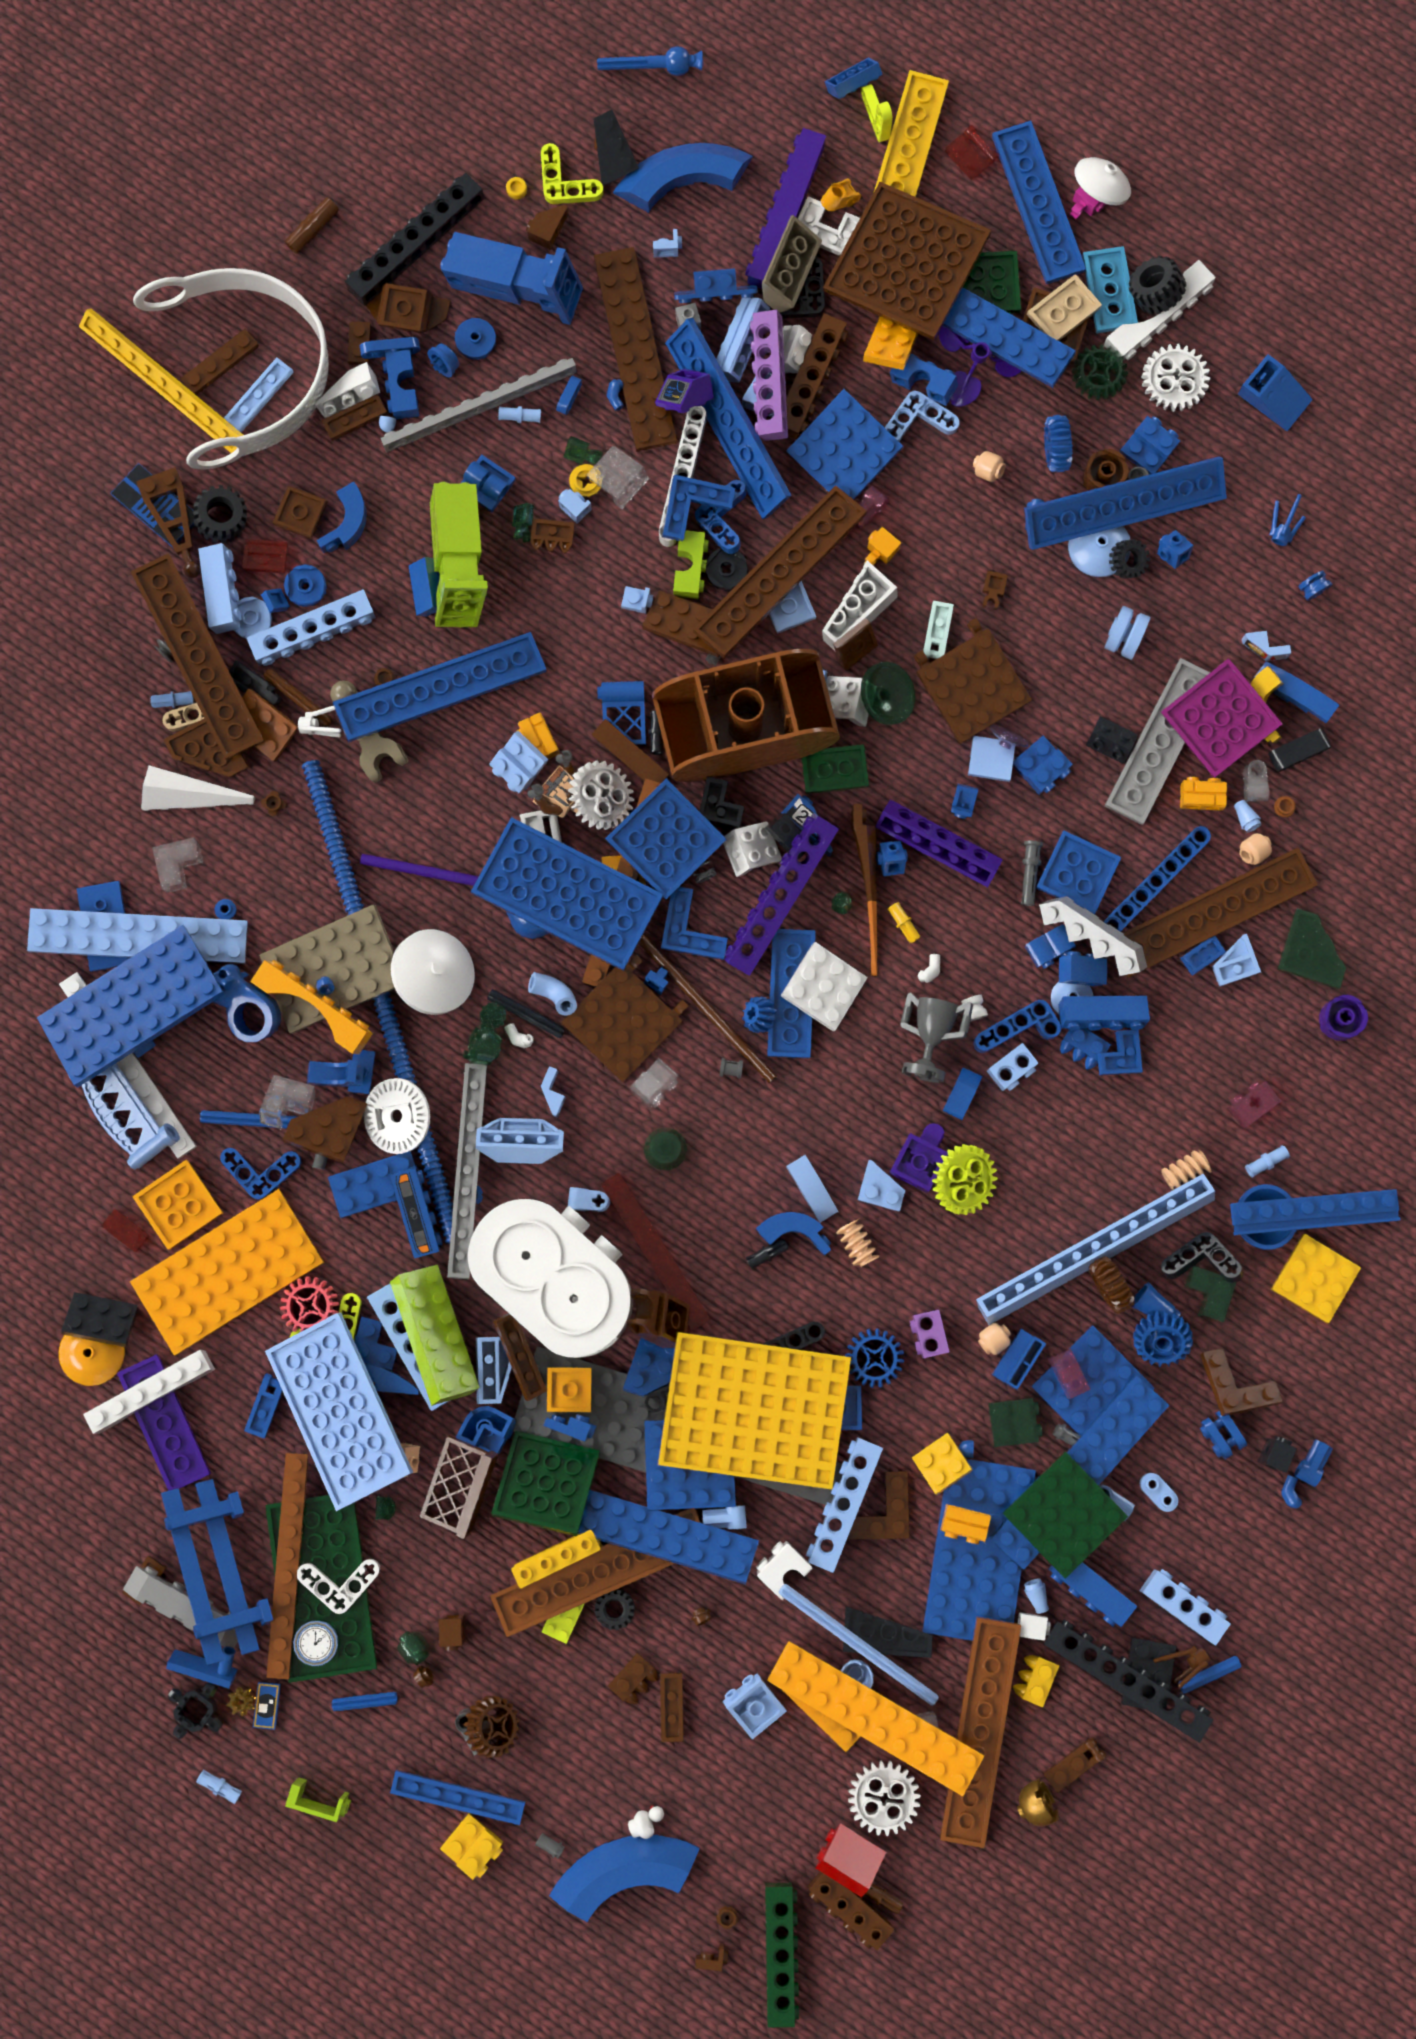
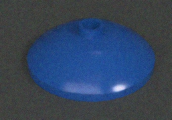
(1266, 1240)

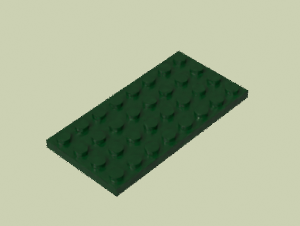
(334, 1547)

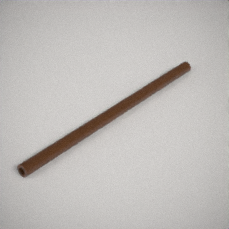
(707, 1009)

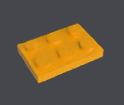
(890, 345)

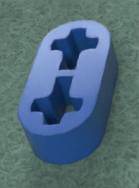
(569, 395)

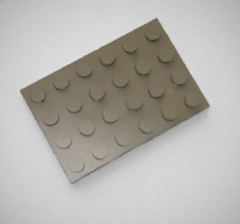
(349, 952)

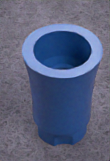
(1150, 1300)

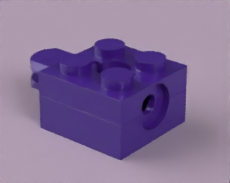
(919, 1158)

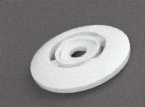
(395, 1136)

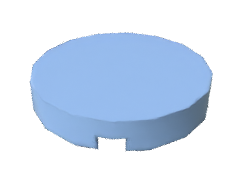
(254, 616)

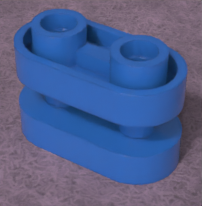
(1221, 1447)

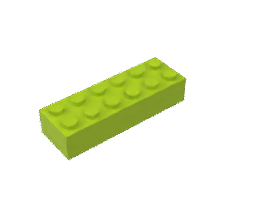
(434, 1334)

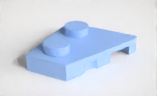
(1236, 963)
(880, 1188)

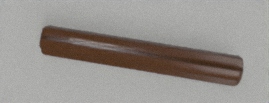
(296, 696)

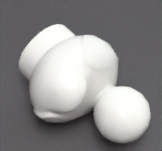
(642, 1822)

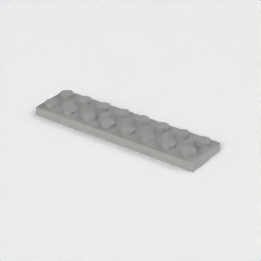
(1154, 751)

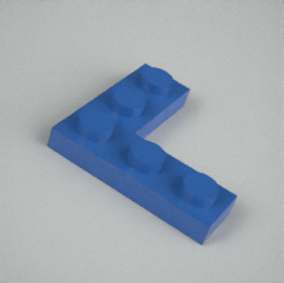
(692, 490)
(679, 940)

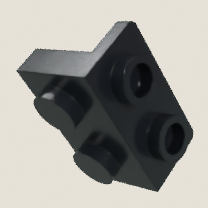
(1111, 740)

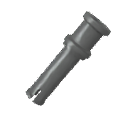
(1031, 865)

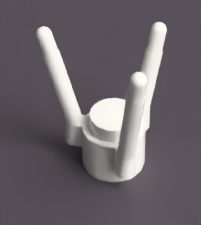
(310, 726)

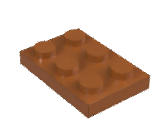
(272, 724)

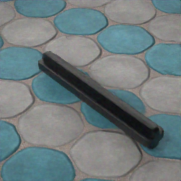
(526, 1013)

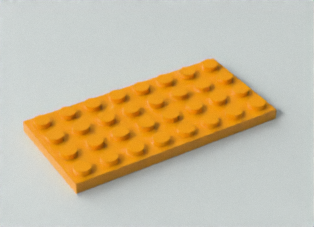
(226, 1272)

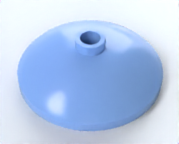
(1094, 557)

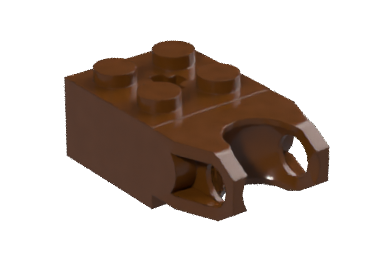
(658, 1317)

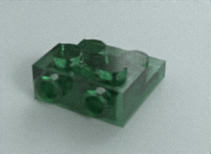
(1014, 1422)

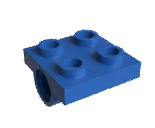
(490, 480)

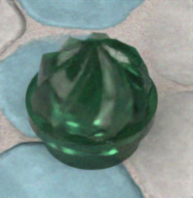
(841, 903)

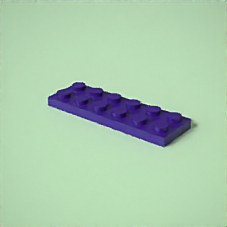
(167, 1430)

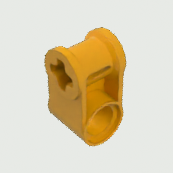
(840, 196)

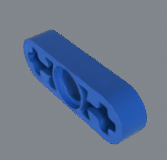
(378, 348)

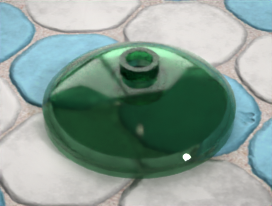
(895, 691)

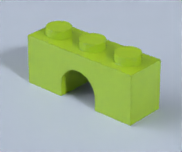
(689, 582)

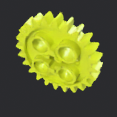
(968, 1196)

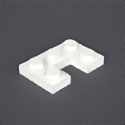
(832, 239)

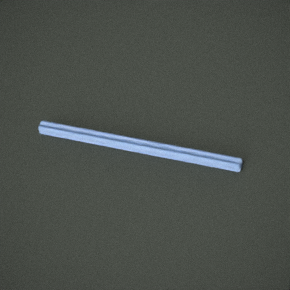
(858, 1644)

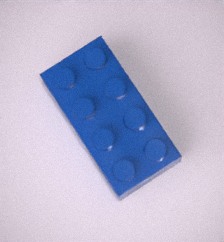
(853, 78)

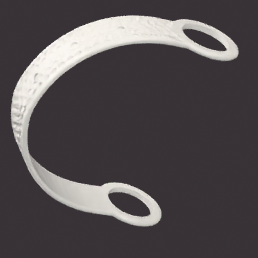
(254, 281)

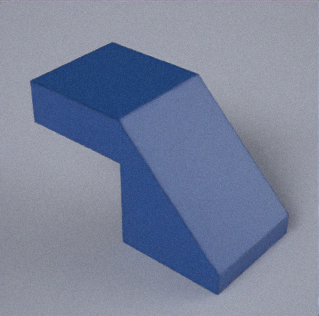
(962, 1093)

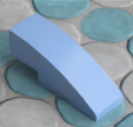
(812, 1188)

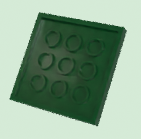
(546, 1483)
(1065, 1514)

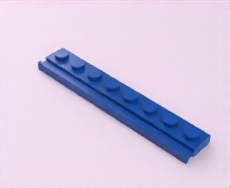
(1315, 1212)

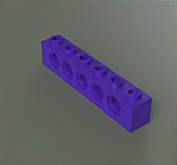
(938, 843)

